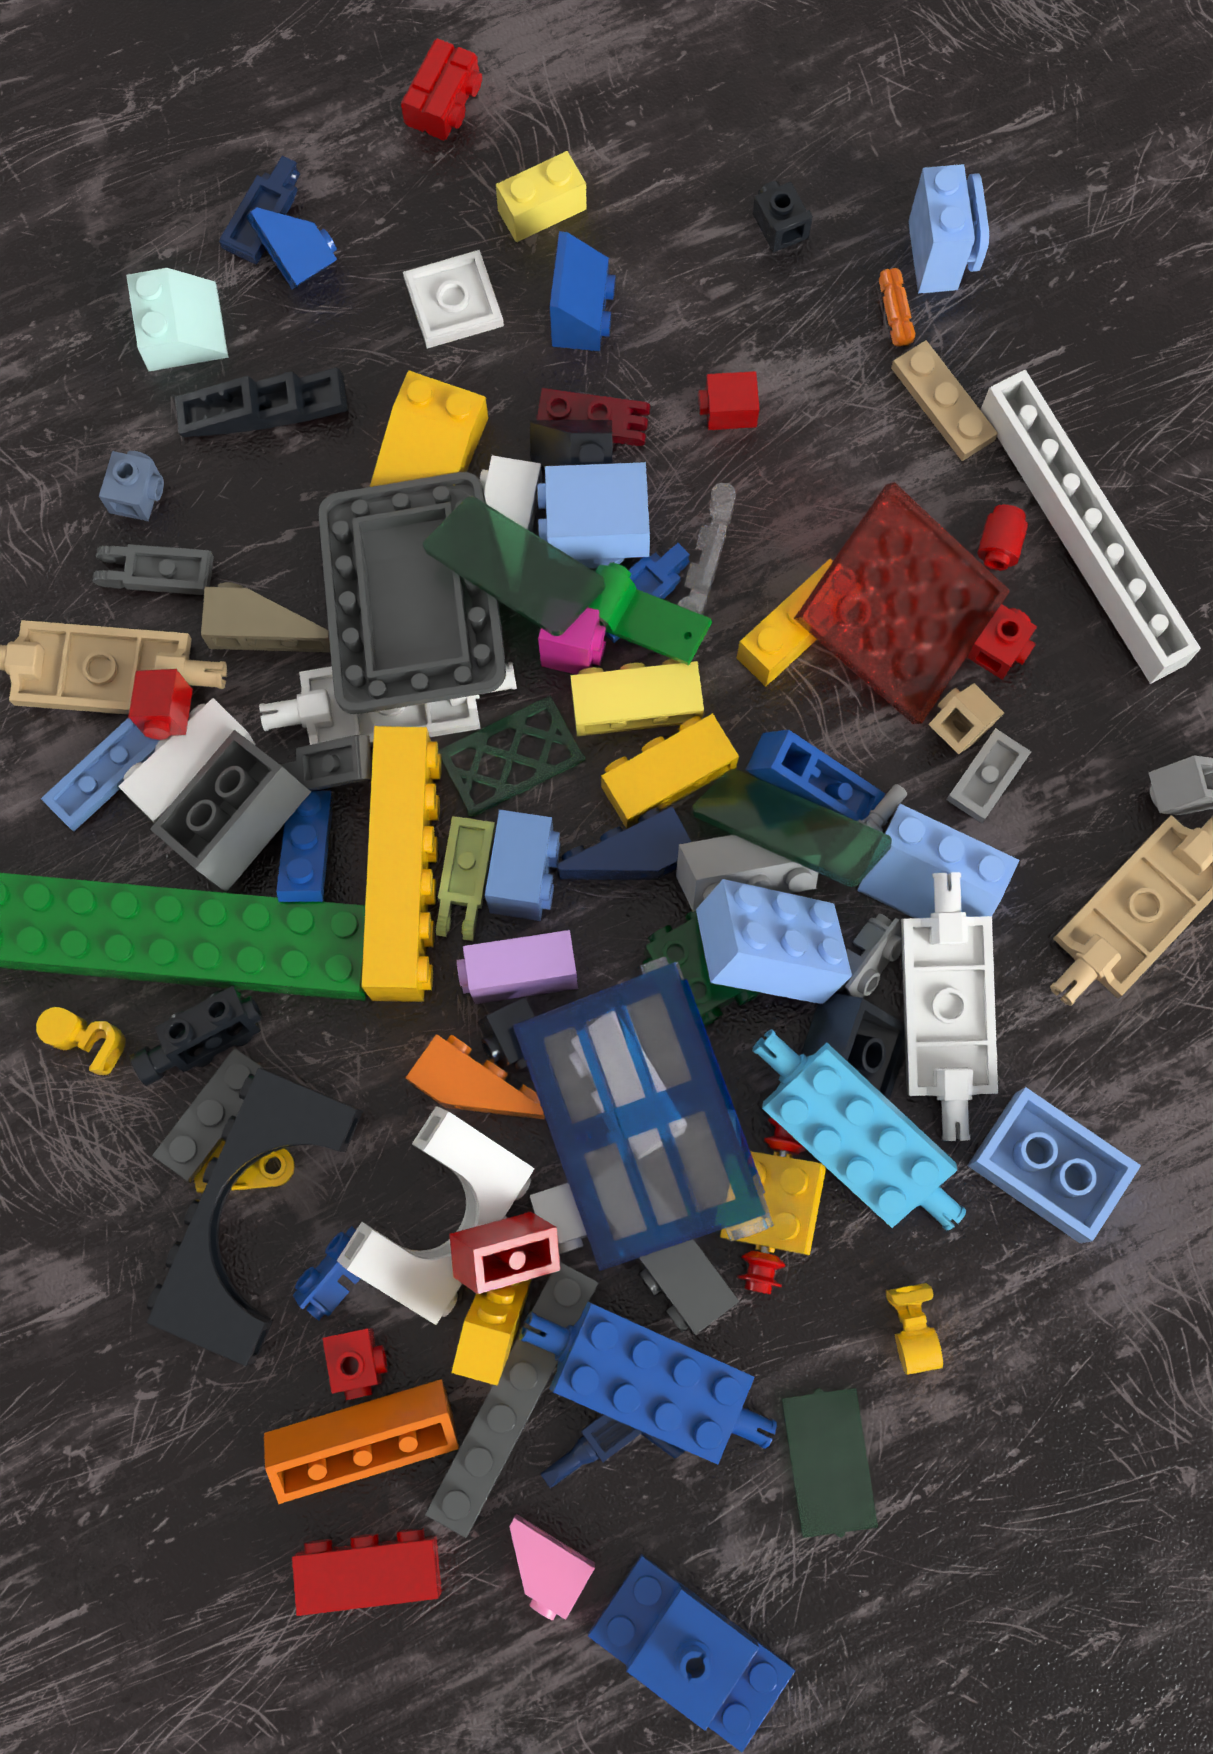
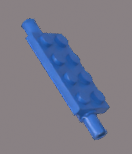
(649, 1382)

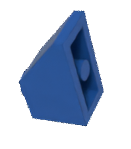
(293, 244)

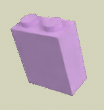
(518, 967)

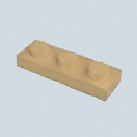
(944, 400)

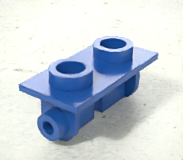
(321, 1283)

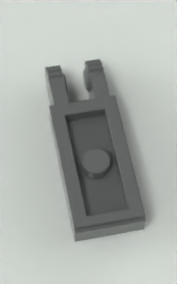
(156, 569)

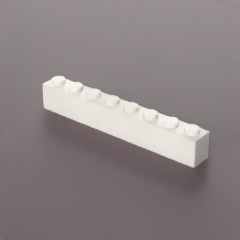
(1089, 527)

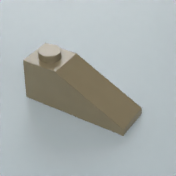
(247, 621)

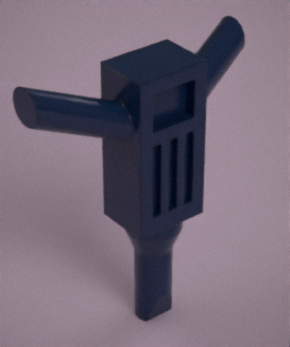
(600, 1440)

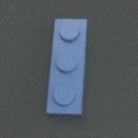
(98, 775)

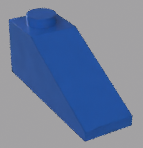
(809, 773)

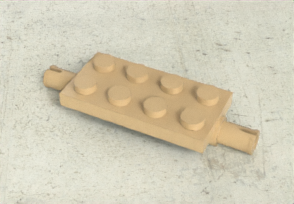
(95, 665)
(1139, 910)

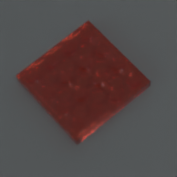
(902, 604)

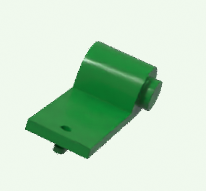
(647, 618)

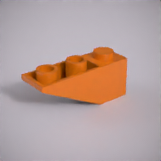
(464, 1084)

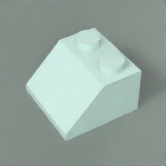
(176, 318)

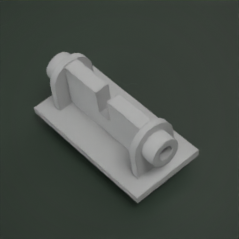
(881, 944)

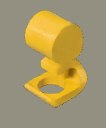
(66, 1030)
(917, 1343)

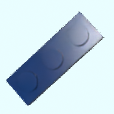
(306, 850)

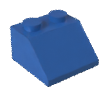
(580, 295)

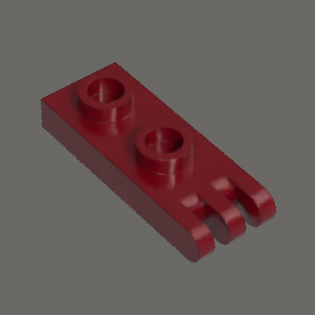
(580, 406)

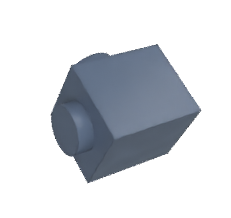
(131, 485)

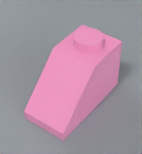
(548, 1569)

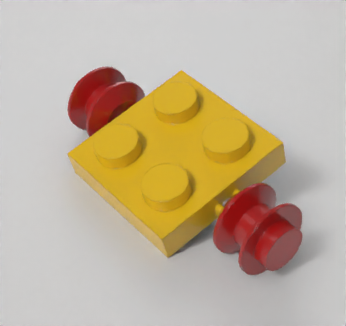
(793, 1202)

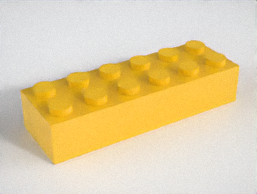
(399, 865)

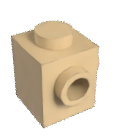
(965, 717)

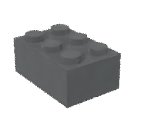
(230, 810)

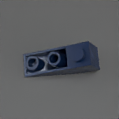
(636, 853)

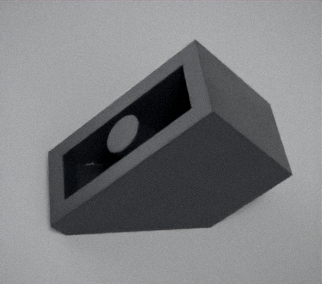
(571, 442)

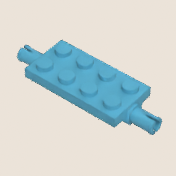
(858, 1133)

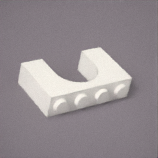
(491, 1185)

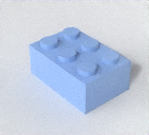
(772, 942)
(1054, 1166)

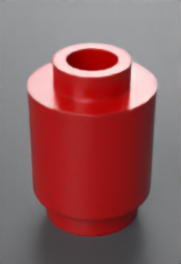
(1003, 537)

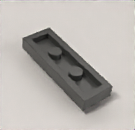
(201, 1126)

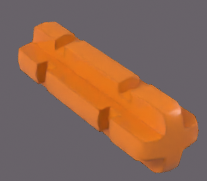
(896, 307)

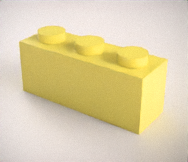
(636, 697)

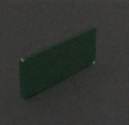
(514, 566)
(792, 827)

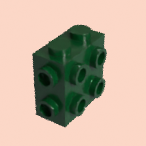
(686, 948)

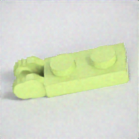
(465, 872)

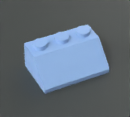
(928, 847)

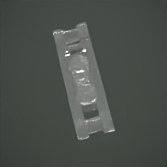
(711, 542)

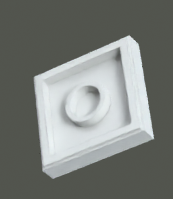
(453, 299)

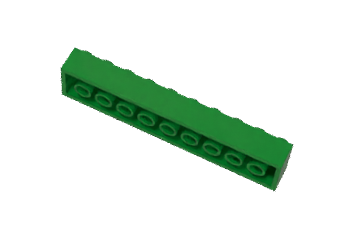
(181, 936)

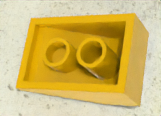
(430, 431)

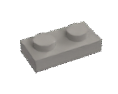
(988, 775)

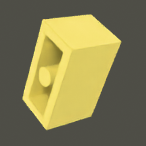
(541, 196)

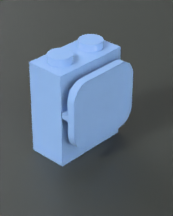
(947, 227)
(596, 511)

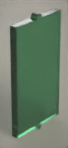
(829, 1463)

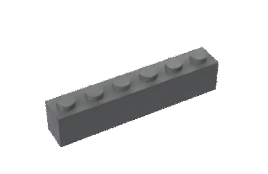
(507, 1408)

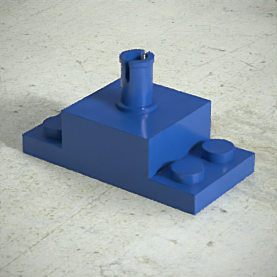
(691, 1654)

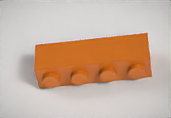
(360, 1441)

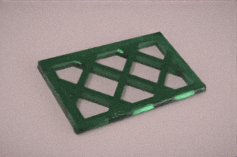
(515, 721)

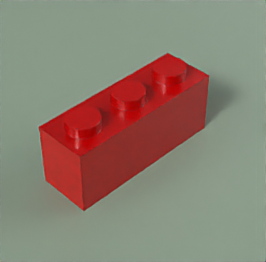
(366, 1572)

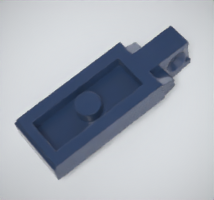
(268, 192)

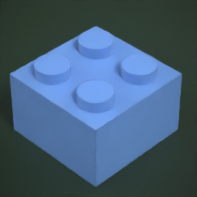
(520, 865)

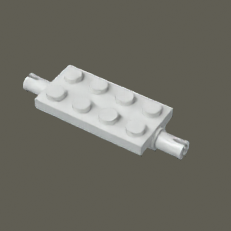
(326, 721)
(949, 1006)

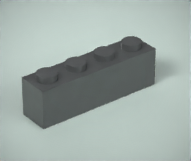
(689, 1284)

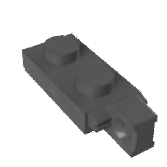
(332, 763)

